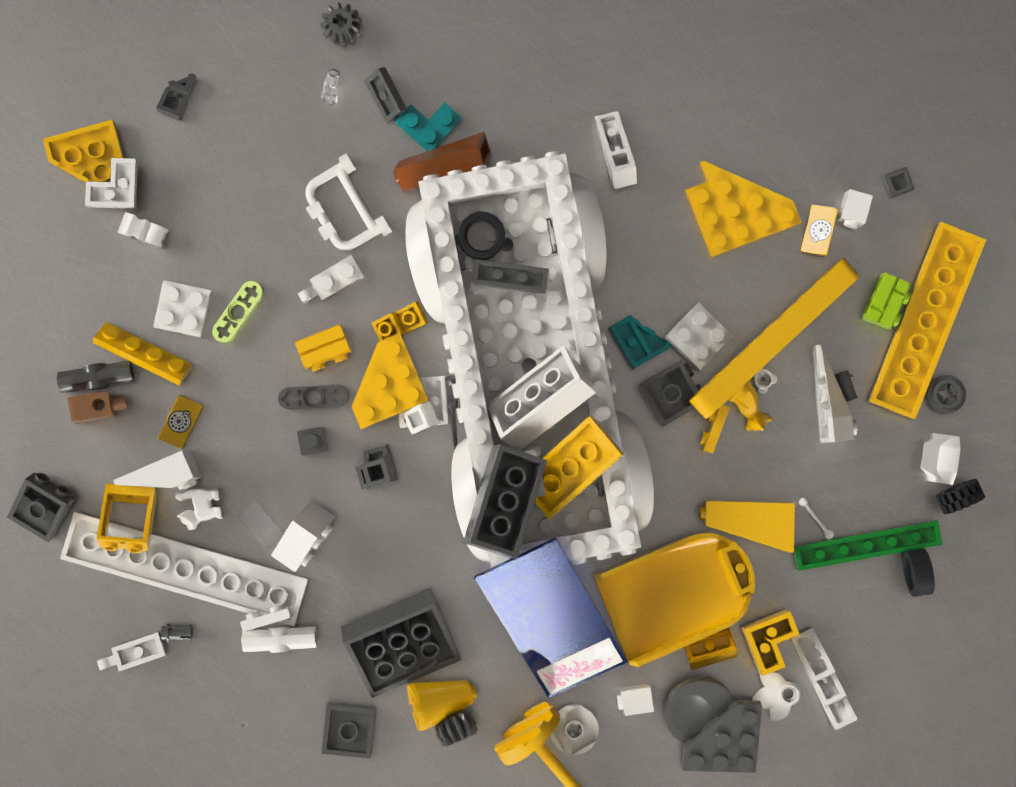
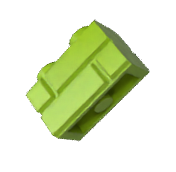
(887, 301)

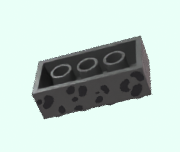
(505, 501)

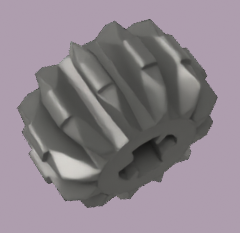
(350, 26)
(456, 728)

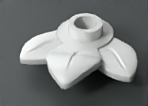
(773, 695)

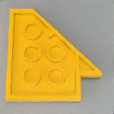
(737, 210)

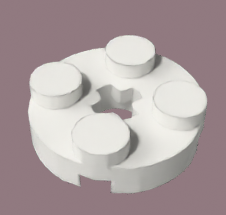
(587, 733)

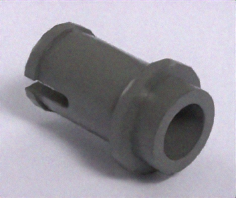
(846, 385)
(179, 632)

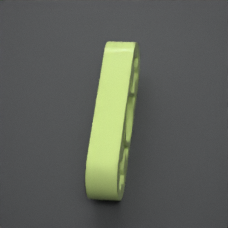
(228, 312)

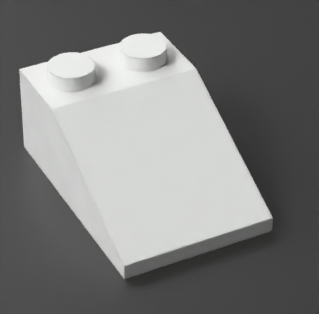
(173, 471)

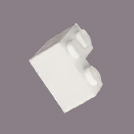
(303, 535)

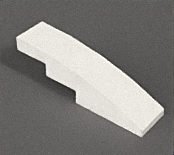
(824, 679)

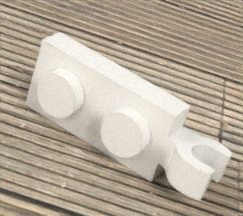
(332, 280)
(135, 652)

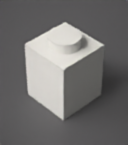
(854, 209)
(635, 700)

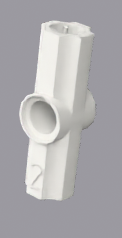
(279, 639)

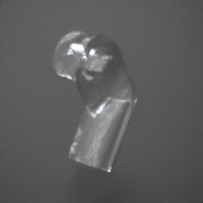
(329, 86)

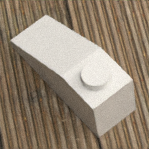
(616, 150)

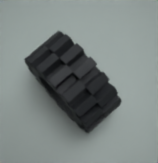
(960, 496)

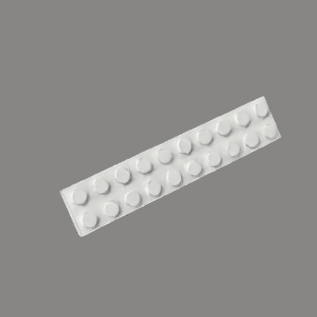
(186, 569)

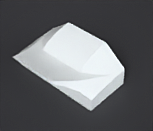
(941, 458)

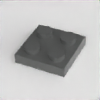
(348, 730)

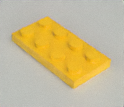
(576, 465)

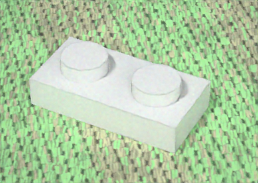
(276, 614)

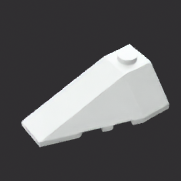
(833, 412)

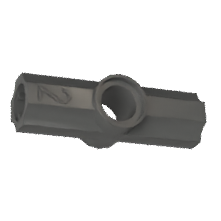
(95, 376)

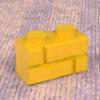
(324, 347)

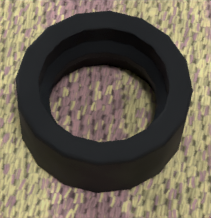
(481, 217)
(918, 572)

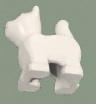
(203, 506)

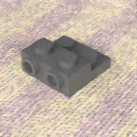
(670, 392)
(41, 506)

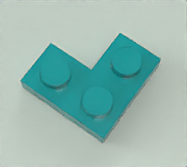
(430, 132)

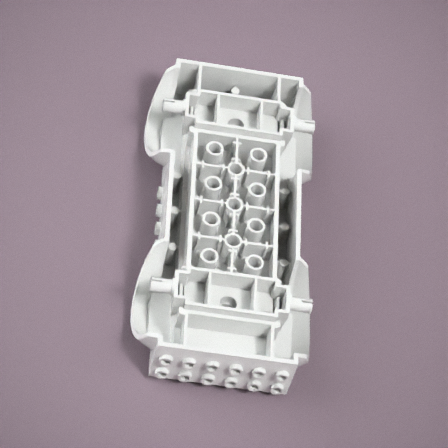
(494, 330)

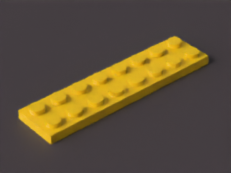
(927, 320)

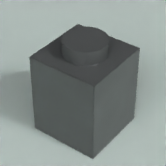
(312, 441)

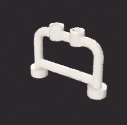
(327, 229)

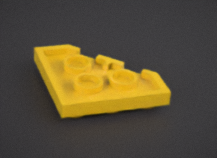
(86, 151)
(388, 384)

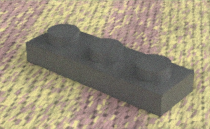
(510, 276)

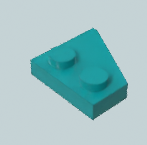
(637, 341)

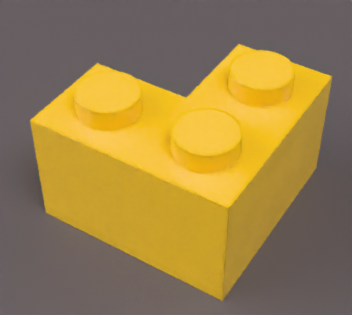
(763, 639)

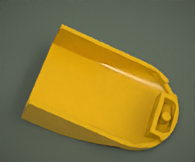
(676, 594)

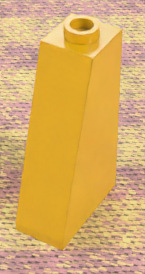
(758, 521)

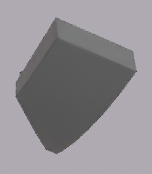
(176, 97)

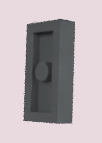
(385, 94)

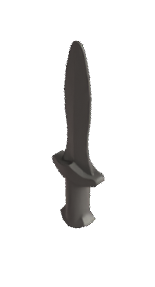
(452, 404)

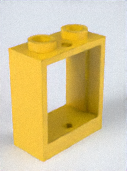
(126, 494)

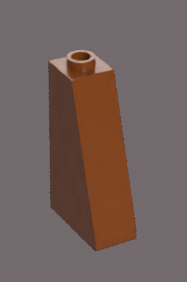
(454, 156)

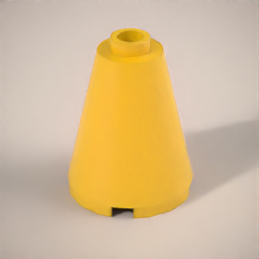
(439, 700)

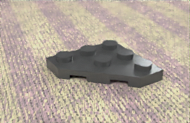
(727, 741)

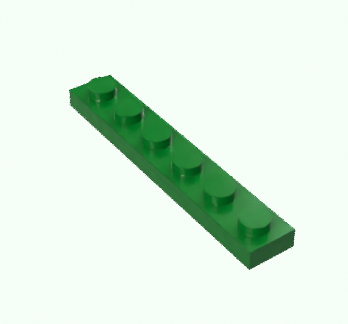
(867, 545)

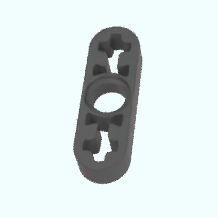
(296, 404)

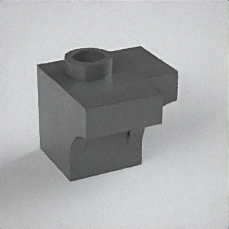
(377, 467)

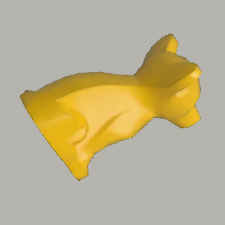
(748, 404)

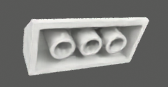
(540, 399)

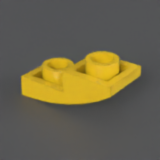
(401, 321)

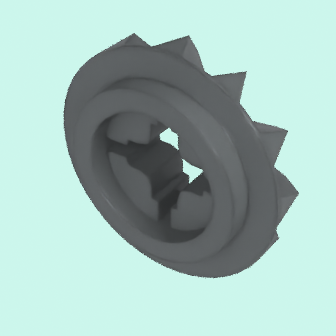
(955, 388)

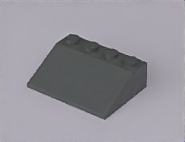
(389, 641)

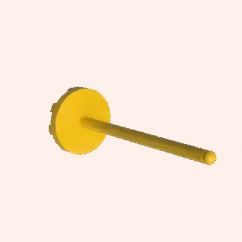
(530, 736)

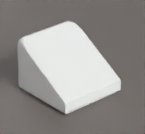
(420, 417)

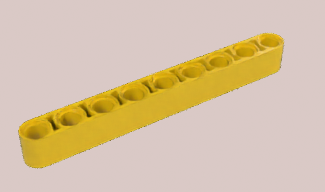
(774, 338)

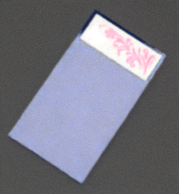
(551, 618)

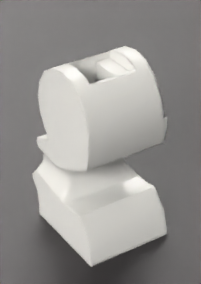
(142, 230)

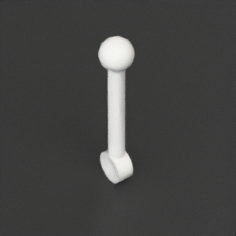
(828, 534)

